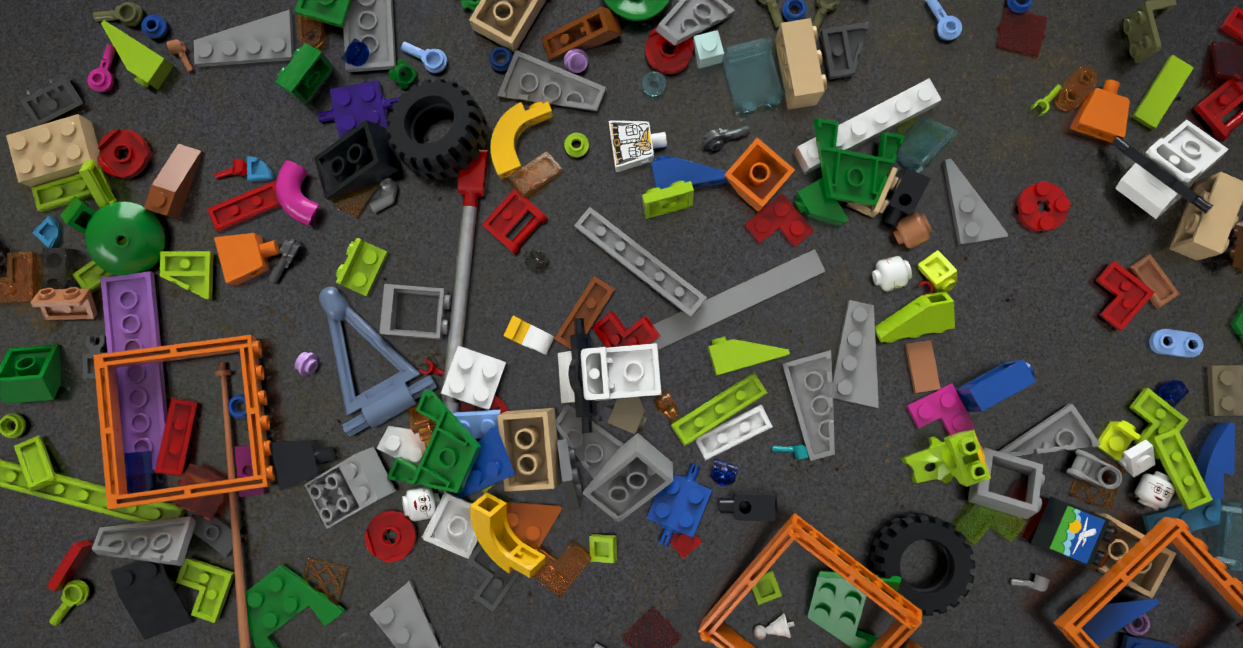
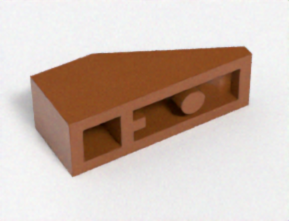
(582, 33)
(173, 182)

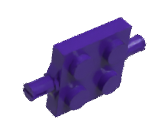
(356, 104)

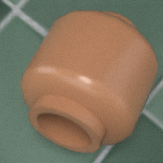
(913, 230)

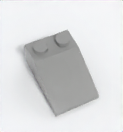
(630, 478)

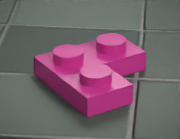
(944, 405)

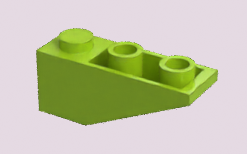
(922, 316)

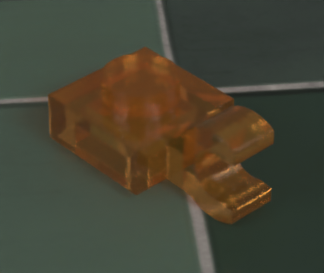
(420, 424)

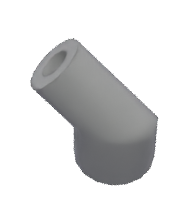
(387, 197)

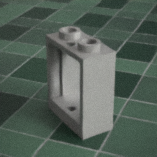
(389, 311)
(981, 496)

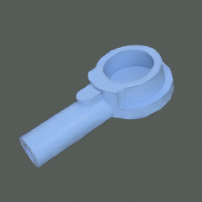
(948, 26)
(433, 60)

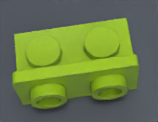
(361, 267)

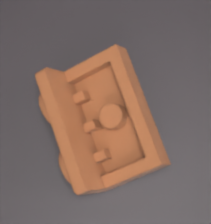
(65, 303)

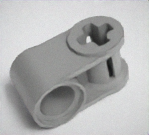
(1090, 470)

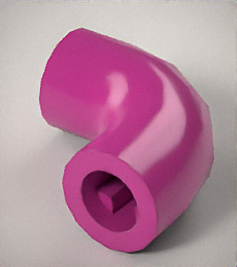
(290, 195)

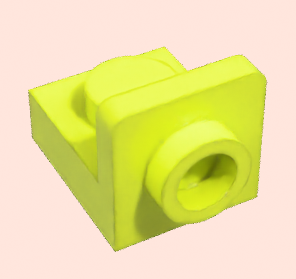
(939, 272)
(1117, 438)

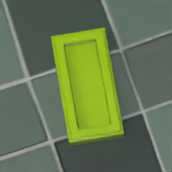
(96, 183)
(35, 463)

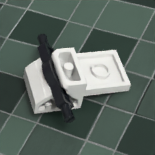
(1169, 169)
(605, 373)

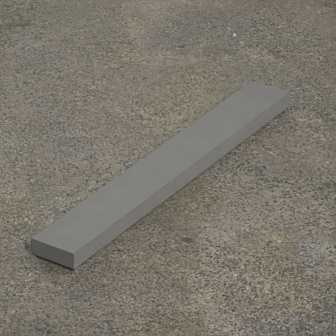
(739, 298)

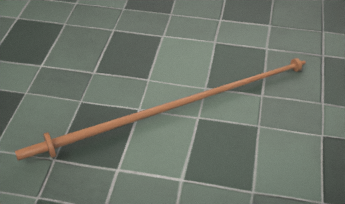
(243, 628)

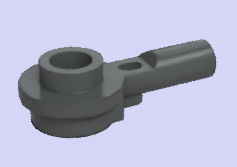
(715, 138)
(289, 250)

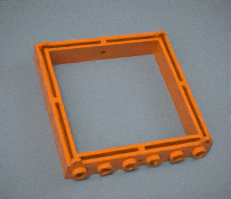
(111, 430)
(1135, 560)
(721, 635)

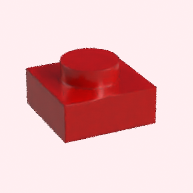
(684, 544)

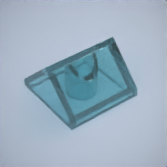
(923, 143)

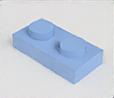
(478, 422)

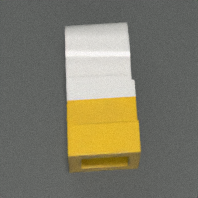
(528, 335)

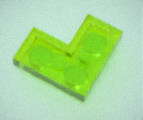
(980, 518)

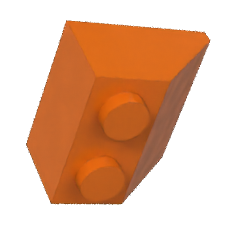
(758, 174)

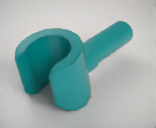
(800, 451)

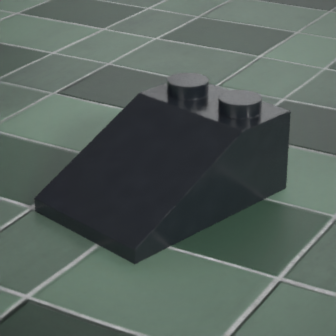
(356, 161)
(152, 596)

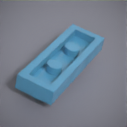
(1196, 518)

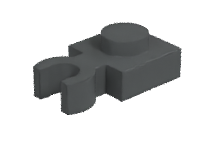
(88, 359)

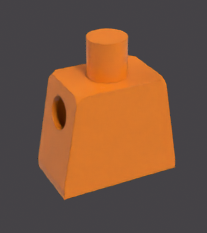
(1103, 113)
(244, 256)

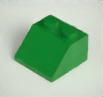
(304, 73)
(30, 374)

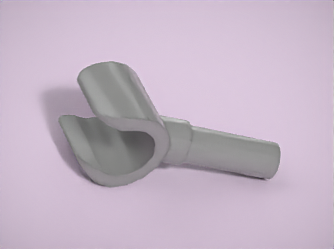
(1040, 583)

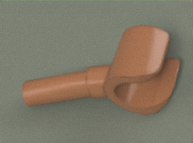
(178, 47)

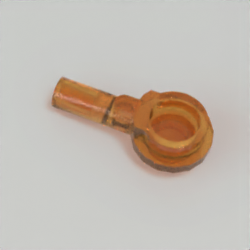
(666, 404)

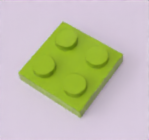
(668, 200)

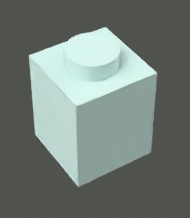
(708, 49)

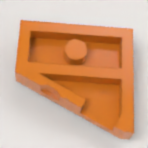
(531, 521)

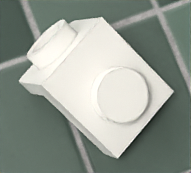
(1138, 458)

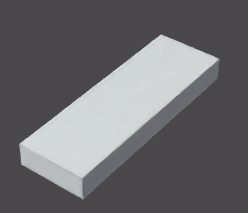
(733, 432)

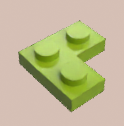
(1158, 414)
(212, 586)

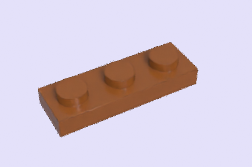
(588, 307)

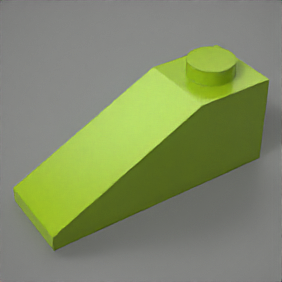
(141, 61)
(737, 354)

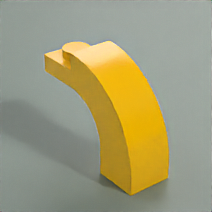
(508, 131)
(498, 540)

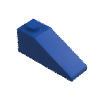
(670, 170)
(1116, 616)

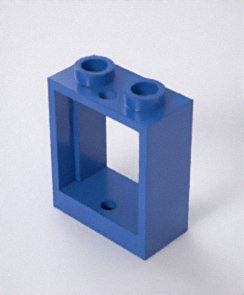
(996, 385)

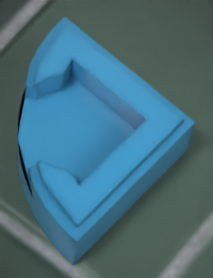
(258, 170)
(48, 232)

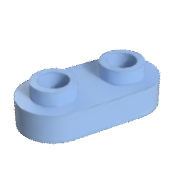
(1177, 343)

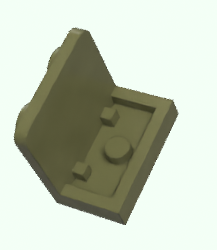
(1142, 28)

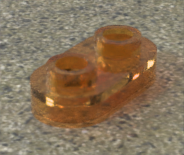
(308, 26)
(1077, 87)

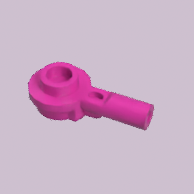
(101, 78)

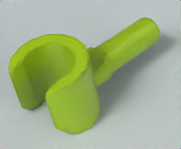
(1044, 103)

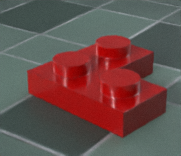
(779, 215)
(1128, 292)
(614, 334)

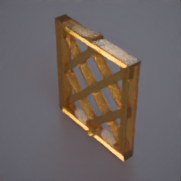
(1091, 500)
(327, 564)

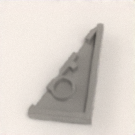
(970, 214)
(1058, 432)

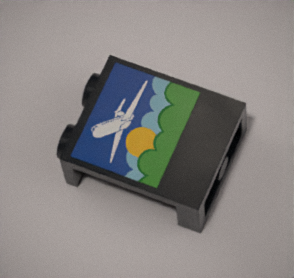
(1075, 534)

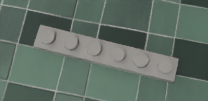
(640, 262)

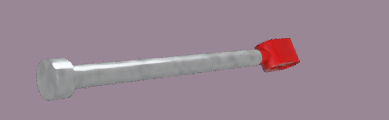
(470, 185)

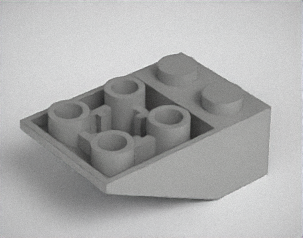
(350, 487)

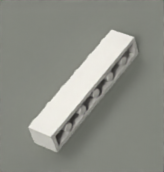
(873, 122)

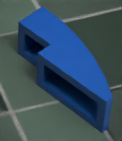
(1217, 458)

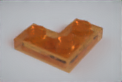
(21, 278)
(561, 573)

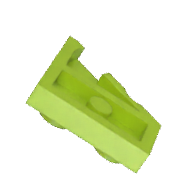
(189, 270)

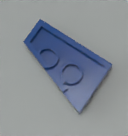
(490, 466)

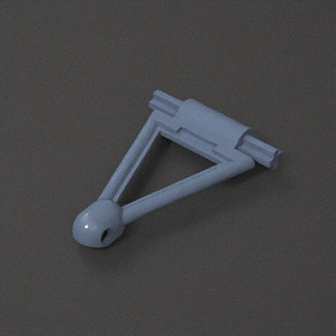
(383, 399)

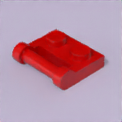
(1218, 105)
(508, 215)

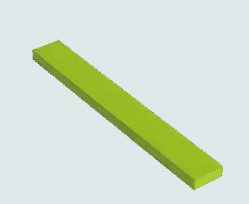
(85, 495)

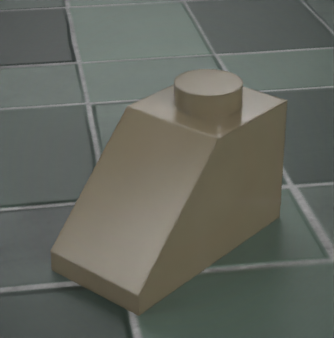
(628, 414)

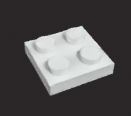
(473, 378)
(452, 526)

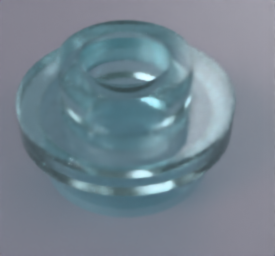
(654, 76)

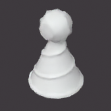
(778, 627)

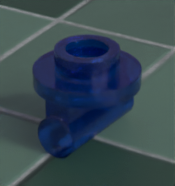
(356, 53)
(1173, 392)
(723, 472)

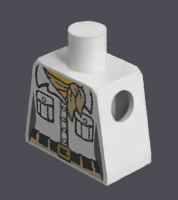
(633, 143)

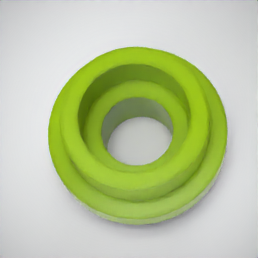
(576, 152)
(5, 425)

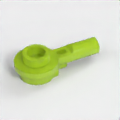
(73, 594)

